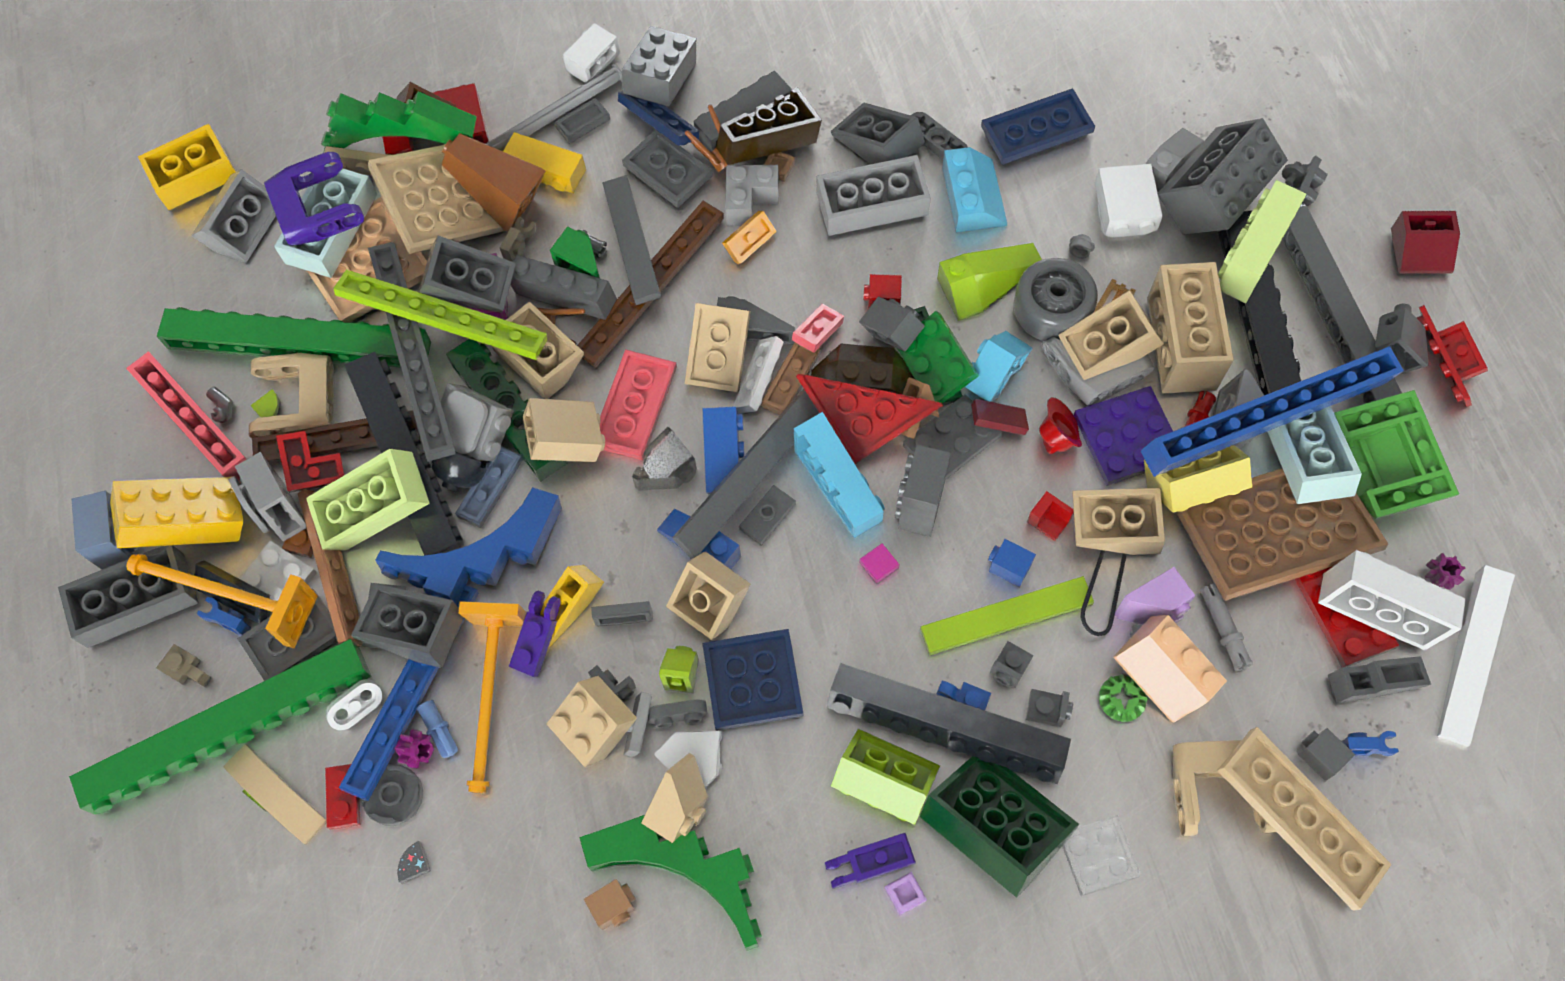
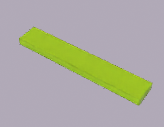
(1005, 616)

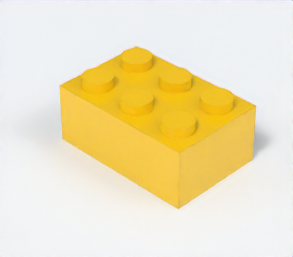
(187, 166)

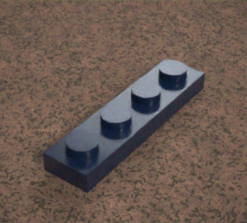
(660, 118)

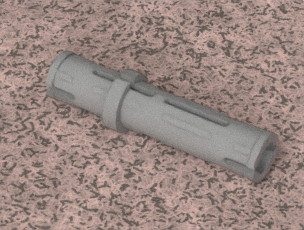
(1230, 636)

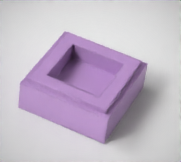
(905, 893)

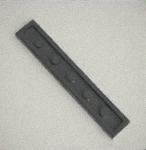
(631, 240)

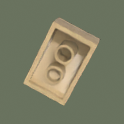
(1111, 337)
(1119, 520)

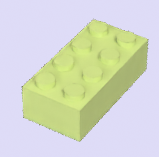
(1259, 240)
(367, 500)

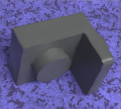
(1010, 665)
(623, 690)
(1049, 708)

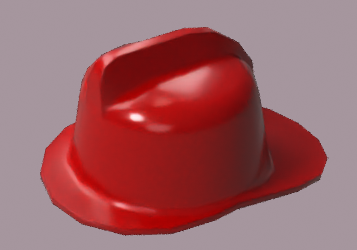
(1059, 428)

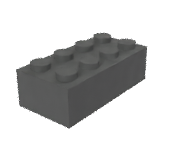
(118, 601)

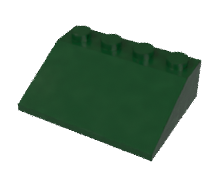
(998, 822)

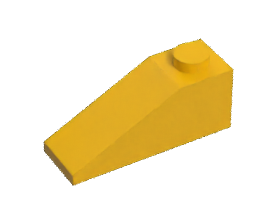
(576, 591)

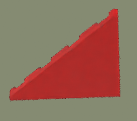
(864, 415)

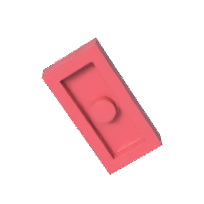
(817, 328)

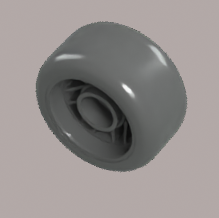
(1054, 297)

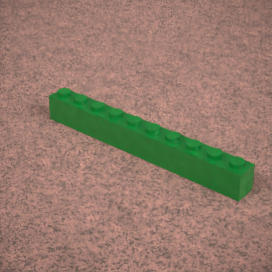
(276, 335)
(219, 728)

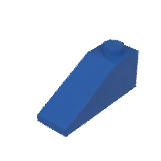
(719, 547)

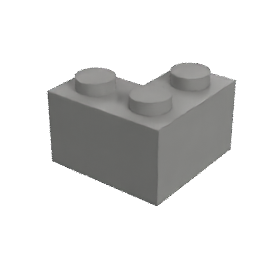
(749, 186)

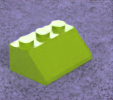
(885, 776)

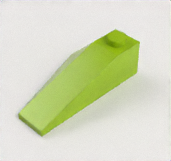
(982, 277)

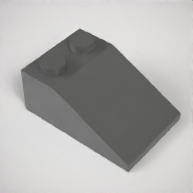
(879, 133)
(466, 276)
(409, 624)

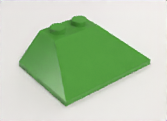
(1395, 455)

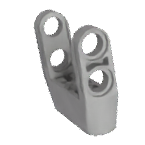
(1097, 387)

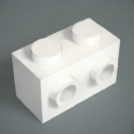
(591, 53)

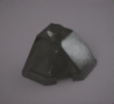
(666, 464)

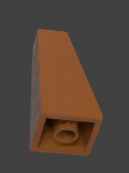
(493, 178)

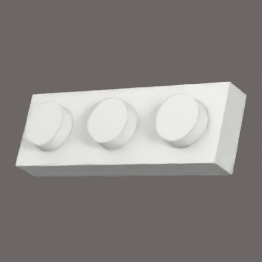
(758, 375)

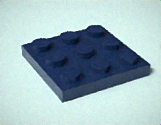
(752, 679)

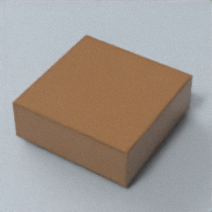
(784, 161)

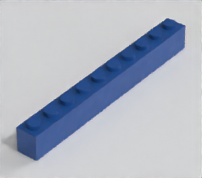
(1270, 411)

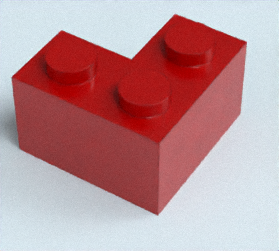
(302, 470)

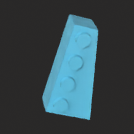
(837, 475)

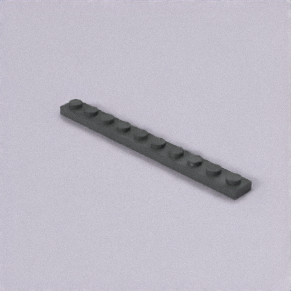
(414, 362)

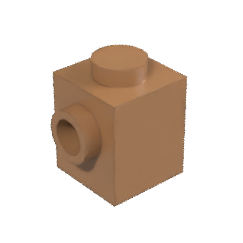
(611, 904)

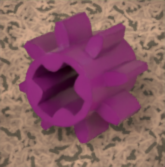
(1445, 571)
(414, 748)

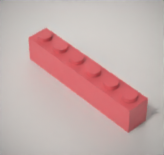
(187, 415)

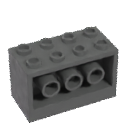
(1223, 177)

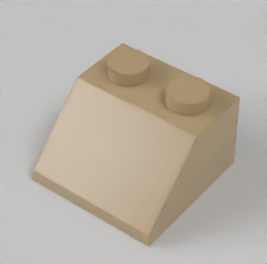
(677, 801)

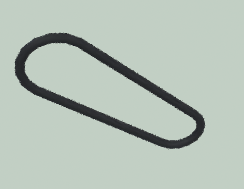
(1115, 599)

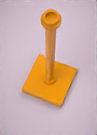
(288, 612)
(494, 617)

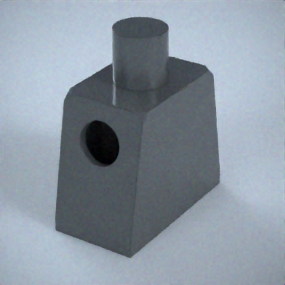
(1404, 336)

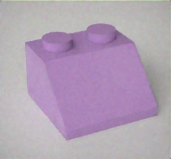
(1161, 596)

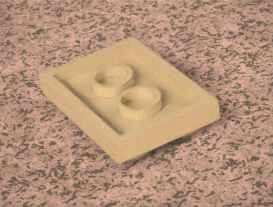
(717, 347)

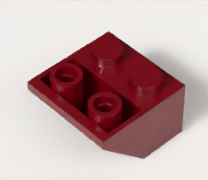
(1426, 241)

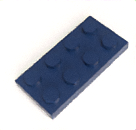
(1037, 126)

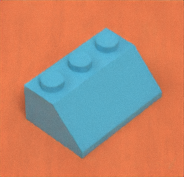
(972, 190)

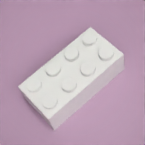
(1392, 600)

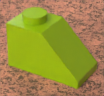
(679, 669)

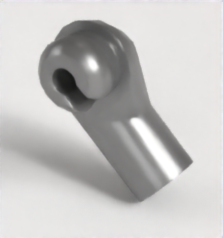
(223, 405)

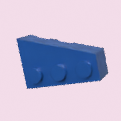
(721, 443)

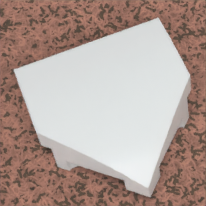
(701, 744)

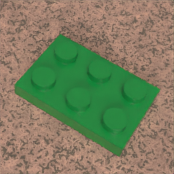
(939, 359)

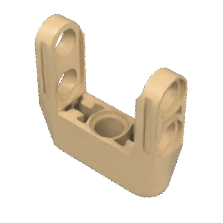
(315, 391)
(1197, 761)

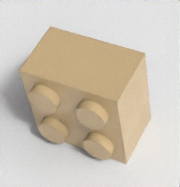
(708, 595)
(591, 721)

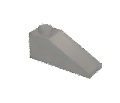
(1172, 156)

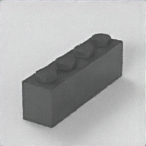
(743, 102)
(562, 287)

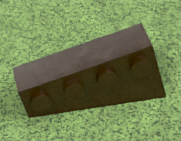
(771, 129)

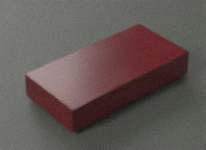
(999, 417)

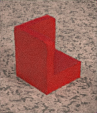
(1050, 516)

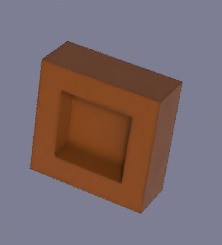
(299, 544)

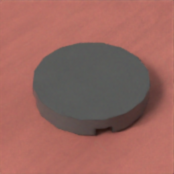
(395, 796)

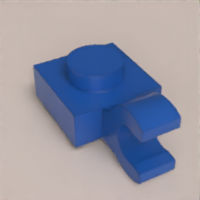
(231, 620)
(967, 694)
(1366, 746)

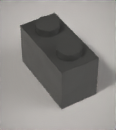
(892, 323)

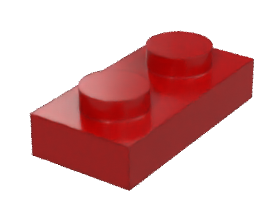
(341, 807)

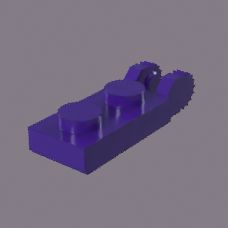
(535, 635)
(873, 860)

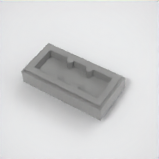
(637, 730)

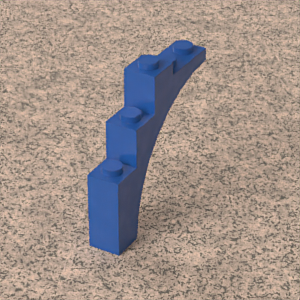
(483, 561)

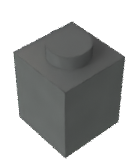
(1325, 753)

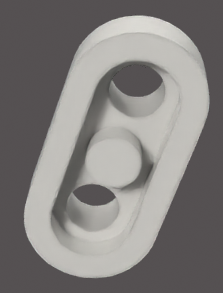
(355, 706)

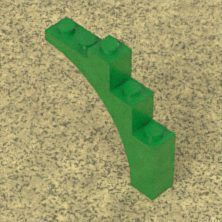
(386, 116)
(720, 875)

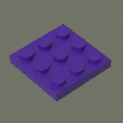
(1120, 430)

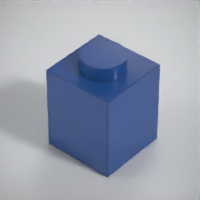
(1011, 562)

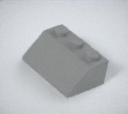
(236, 217)

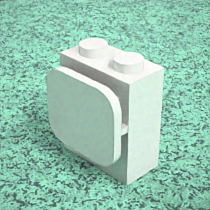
(1127, 200)

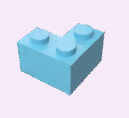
(997, 361)

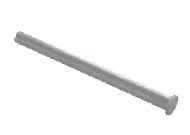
(560, 106)

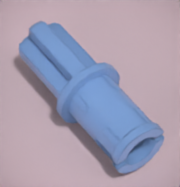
(437, 729)

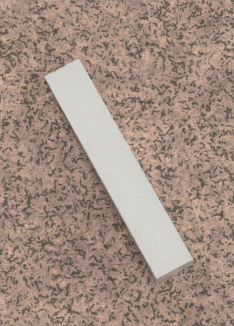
(1475, 654)

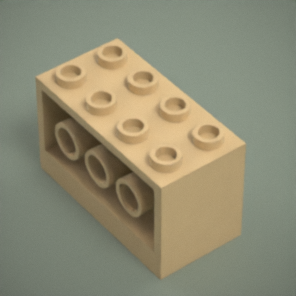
(1193, 326)

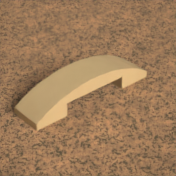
(274, 794)

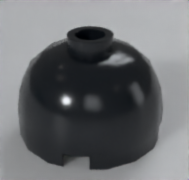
(459, 471)

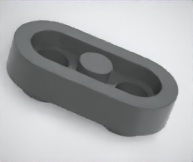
(688, 711)

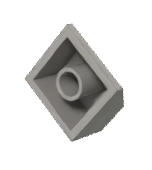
(1237, 392)

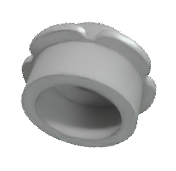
(1081, 246)

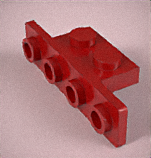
(1458, 353)

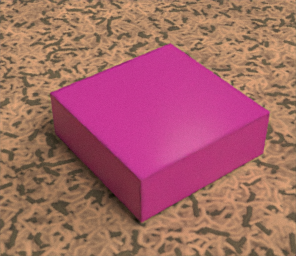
(879, 563)

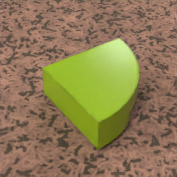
(267, 404)

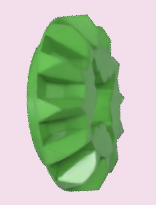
(1114, 707)

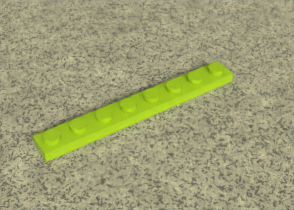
(441, 314)

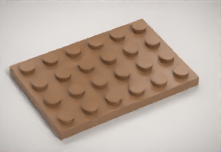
(1270, 539)

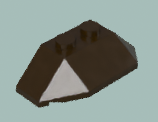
(865, 366)

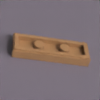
(785, 384)

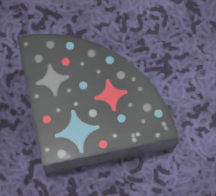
(412, 863)

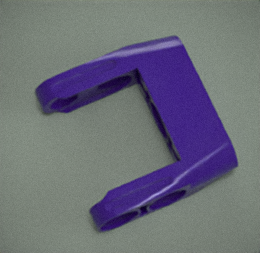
(289, 208)

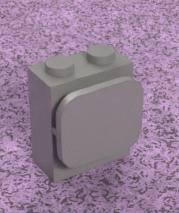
(475, 422)
(266, 498)

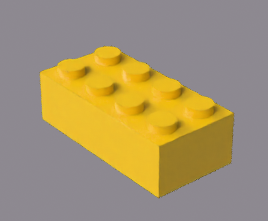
(175, 512)

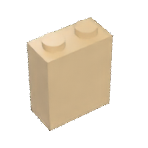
(563, 430)

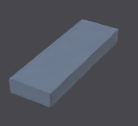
(484, 496)

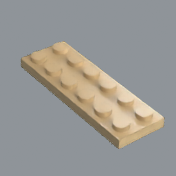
(1305, 818)

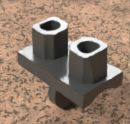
(1301, 177)

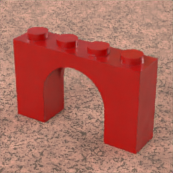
(466, 99)

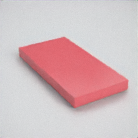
(635, 403)

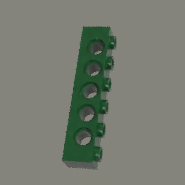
(465, 360)

